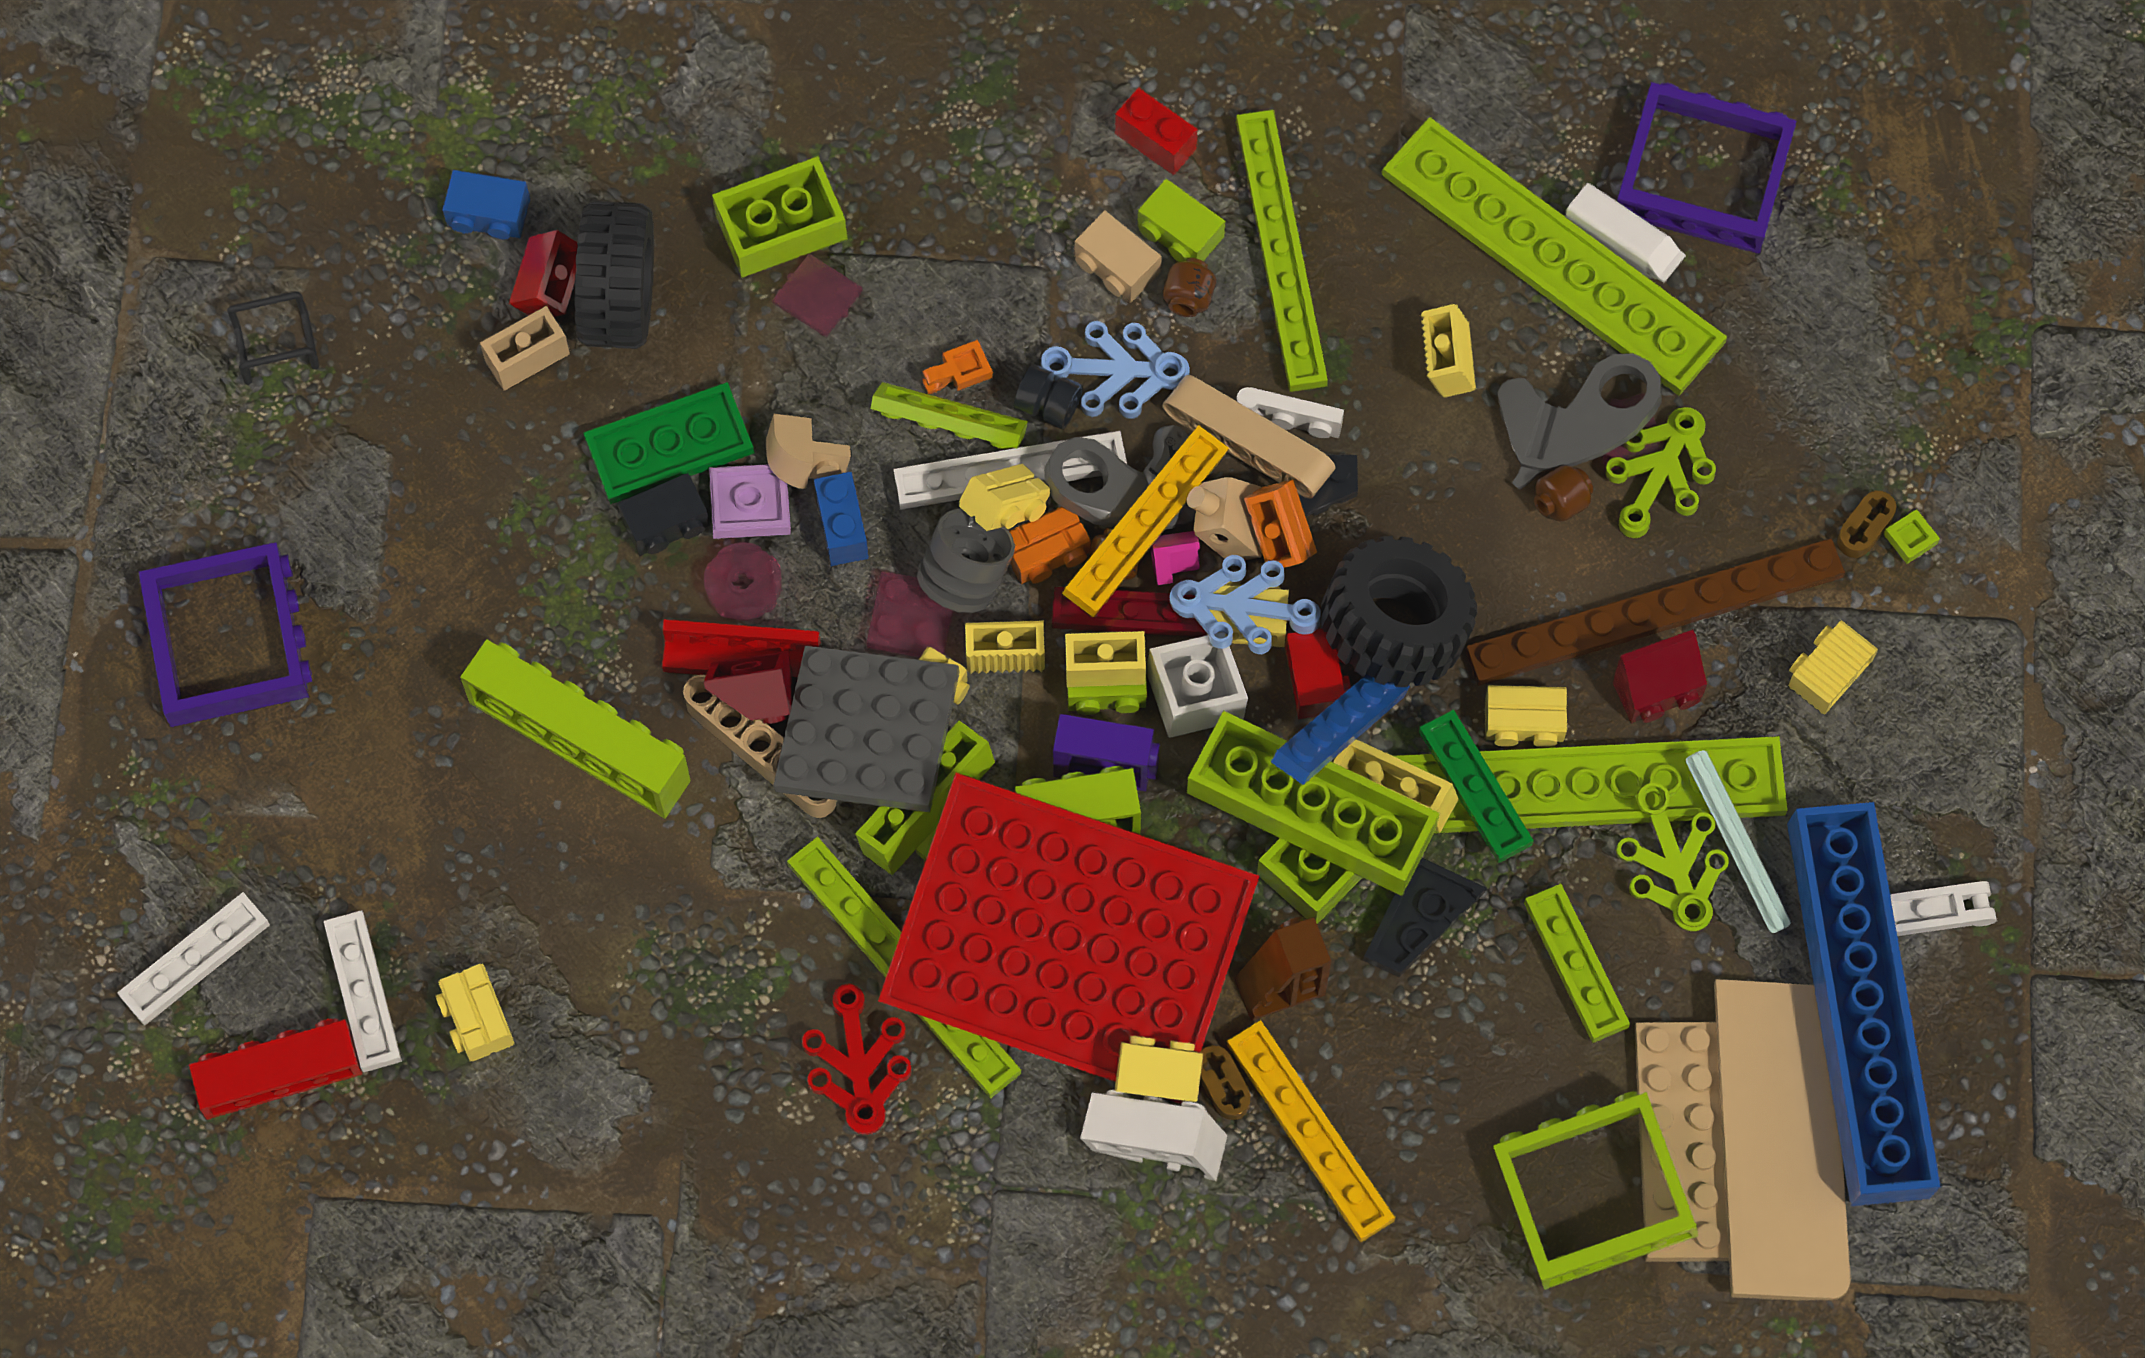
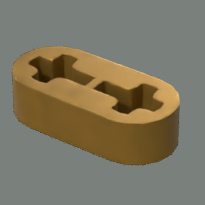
(1859, 519)
(1231, 1078)

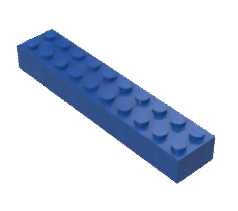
(1863, 1004)

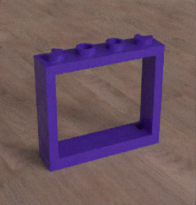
(1695, 219)
(237, 699)

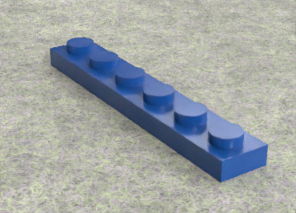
(1336, 728)

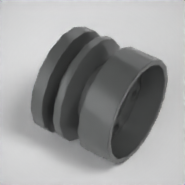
(964, 563)

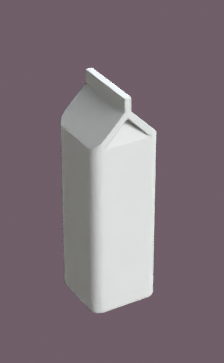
(1625, 233)

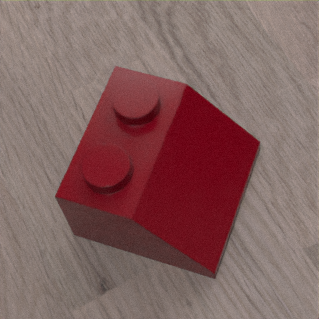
(1661, 677)
(754, 685)

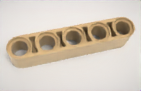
(1249, 436)
(742, 737)

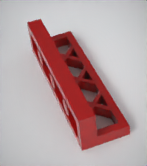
(695, 645)

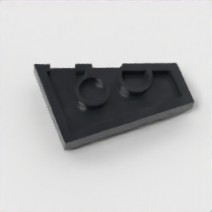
(1420, 916)

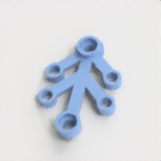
(1121, 368)
(1239, 605)

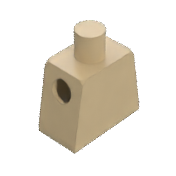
(1223, 517)

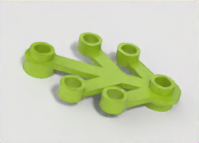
(1663, 464)
(1675, 864)

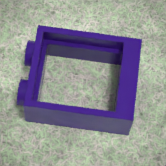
(1096, 744)

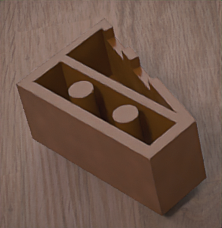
(1285, 970)

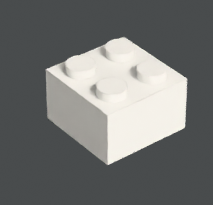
(1195, 684)

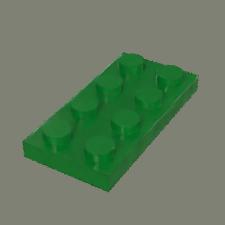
(668, 442)

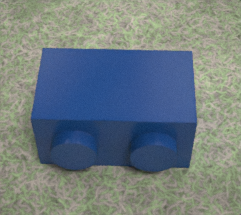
(486, 205)
(841, 518)

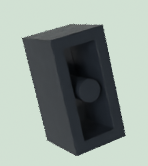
(664, 515)

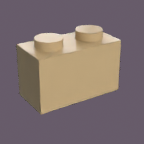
(1117, 257)
(525, 348)

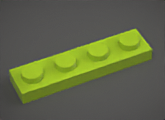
(937, 412)
(1576, 963)

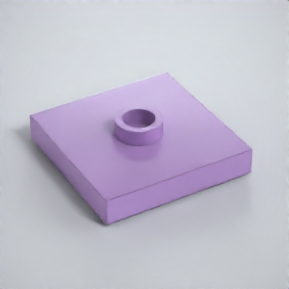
(748, 502)

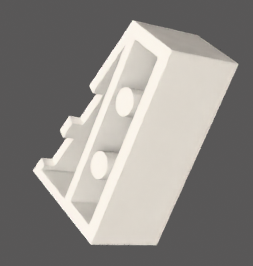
(1154, 1131)

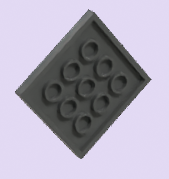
(867, 728)

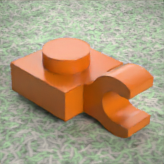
(961, 365)

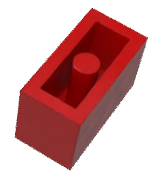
(1156, 131)
(546, 274)
(1314, 672)

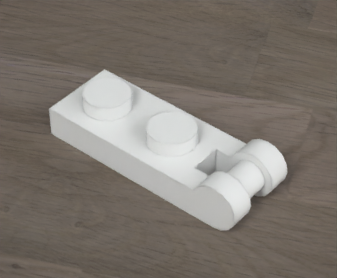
(1291, 412)
(1942, 908)

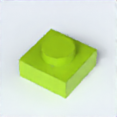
(1911, 536)

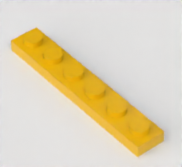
(1145, 521)
(1310, 1131)

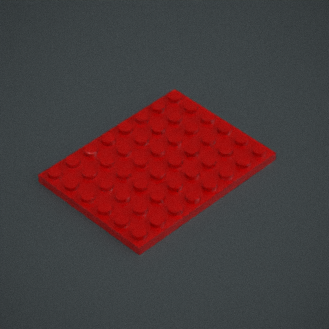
(1064, 931)

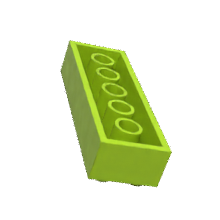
(576, 727)
(1330, 815)

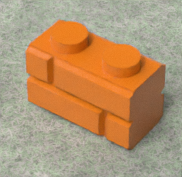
(1281, 524)
(1048, 544)

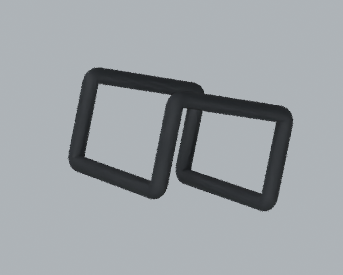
(246, 364)

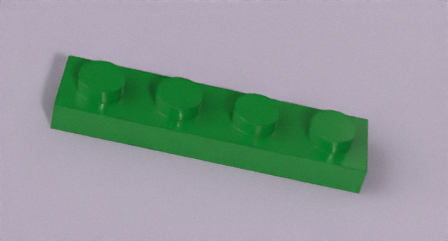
(1476, 786)

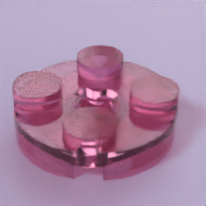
(743, 603)

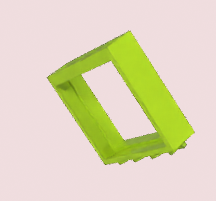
(1617, 1249)

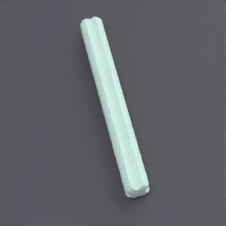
(1738, 841)

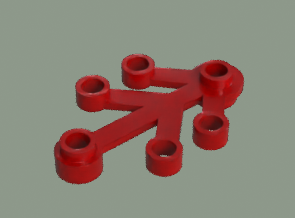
(858, 1065)

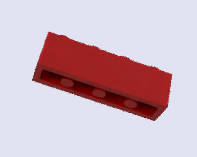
(275, 1068)

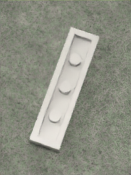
(193, 958)
(362, 991)

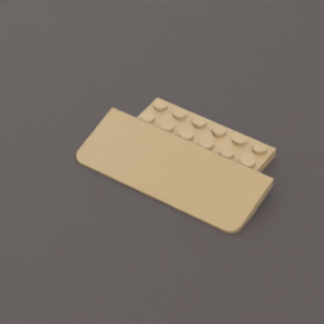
(1750, 1141)

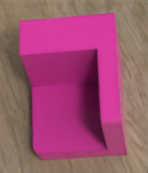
(1173, 555)

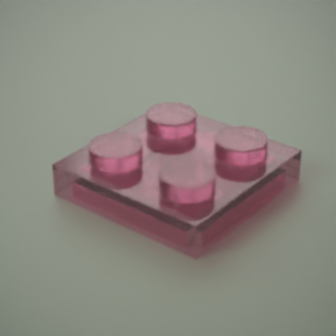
(907, 618)

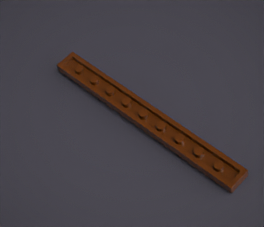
(1654, 612)

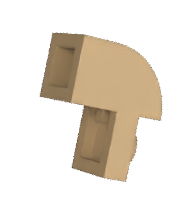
(796, 457)

